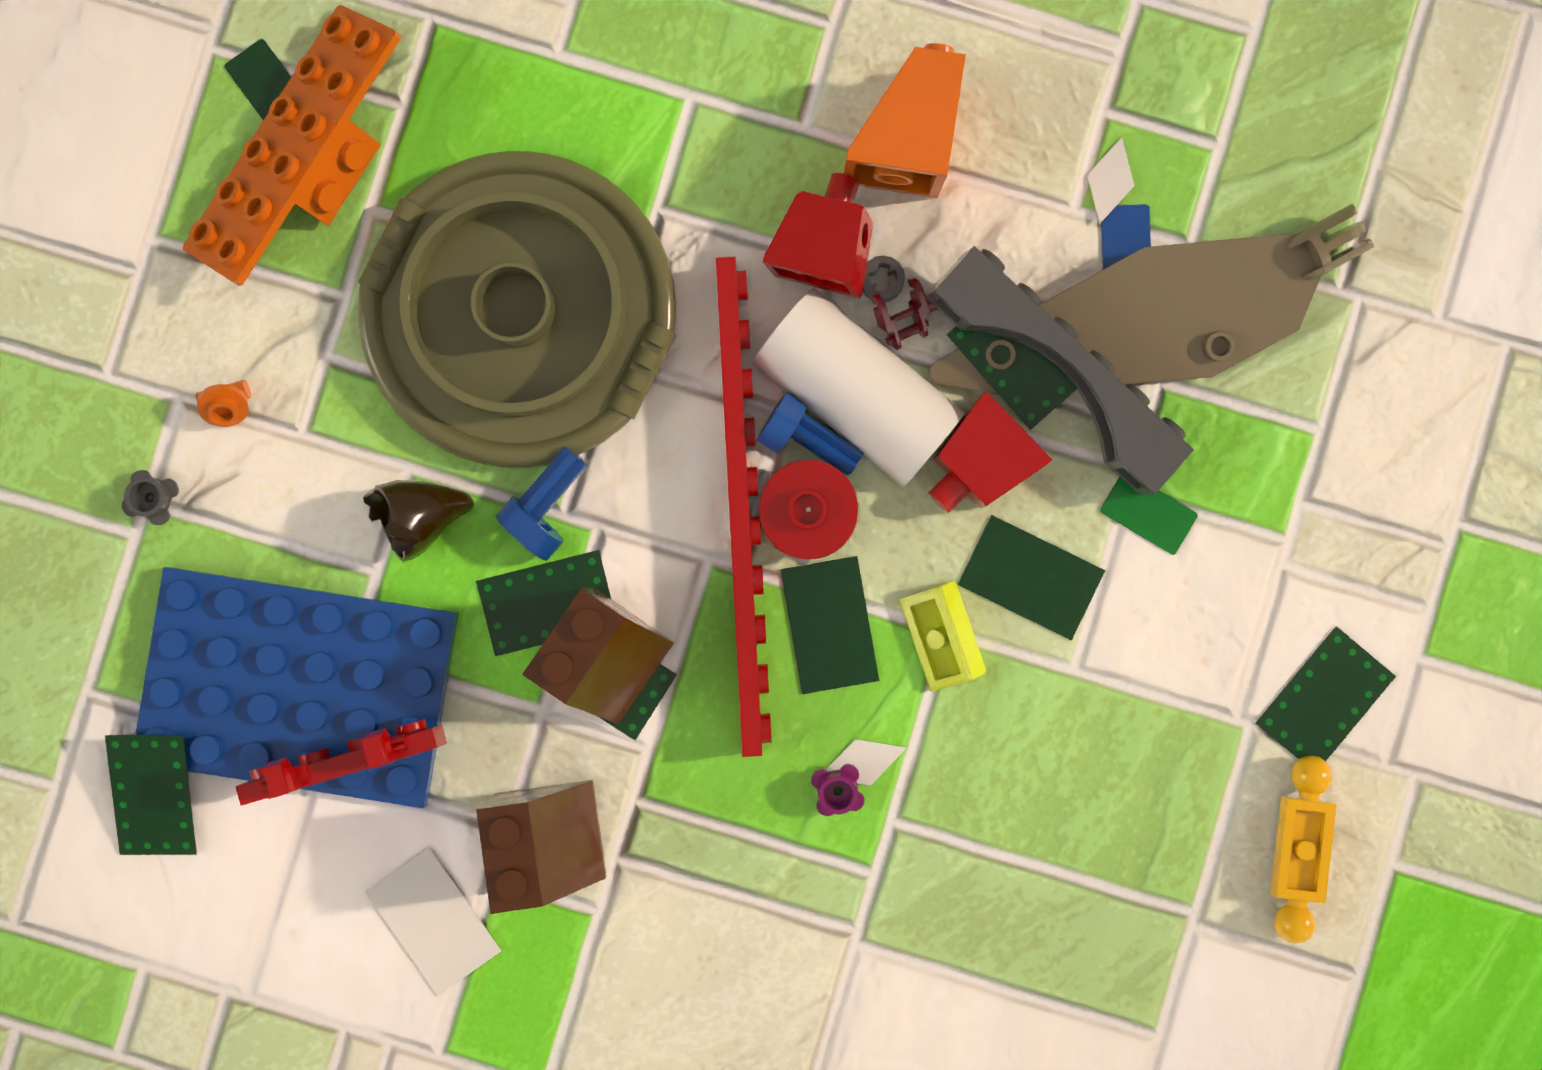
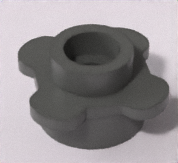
(135, 496)

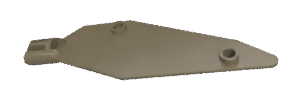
(1188, 304)

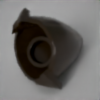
(415, 513)

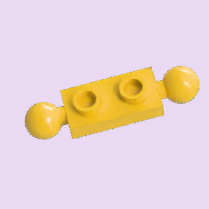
(1303, 849)

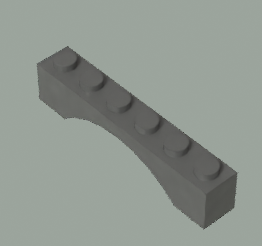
(1132, 437)

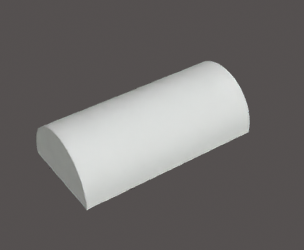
(857, 387)

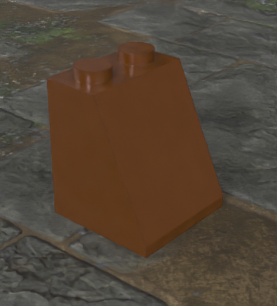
(598, 656)
(540, 845)

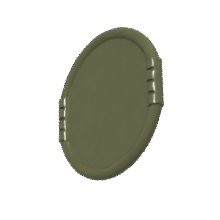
(516, 308)

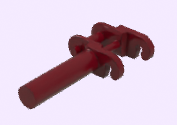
(918, 307)

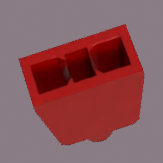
(824, 240)
(985, 457)

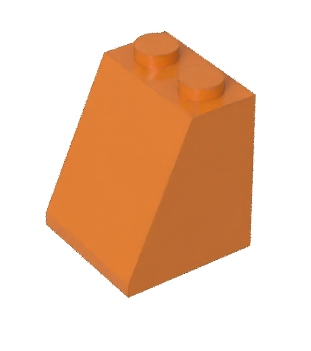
(912, 128)

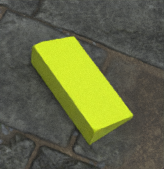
(943, 636)

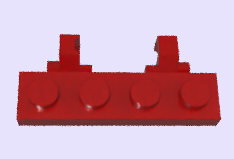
(370, 751)

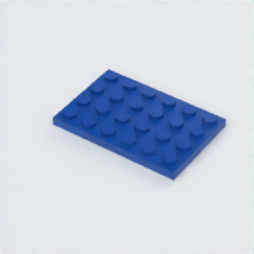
(293, 671)

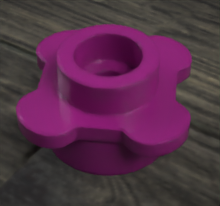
(832, 803)

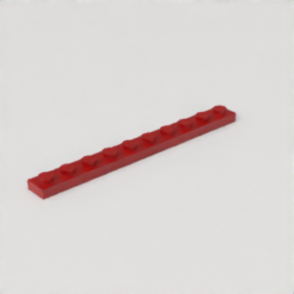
(743, 527)

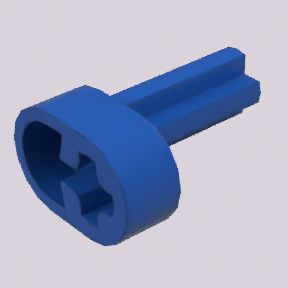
(791, 422)
(524, 515)

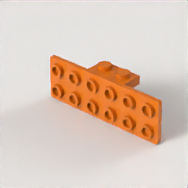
(301, 151)

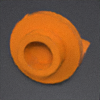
(224, 403)

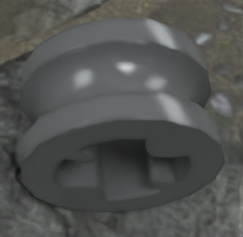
(894, 268)

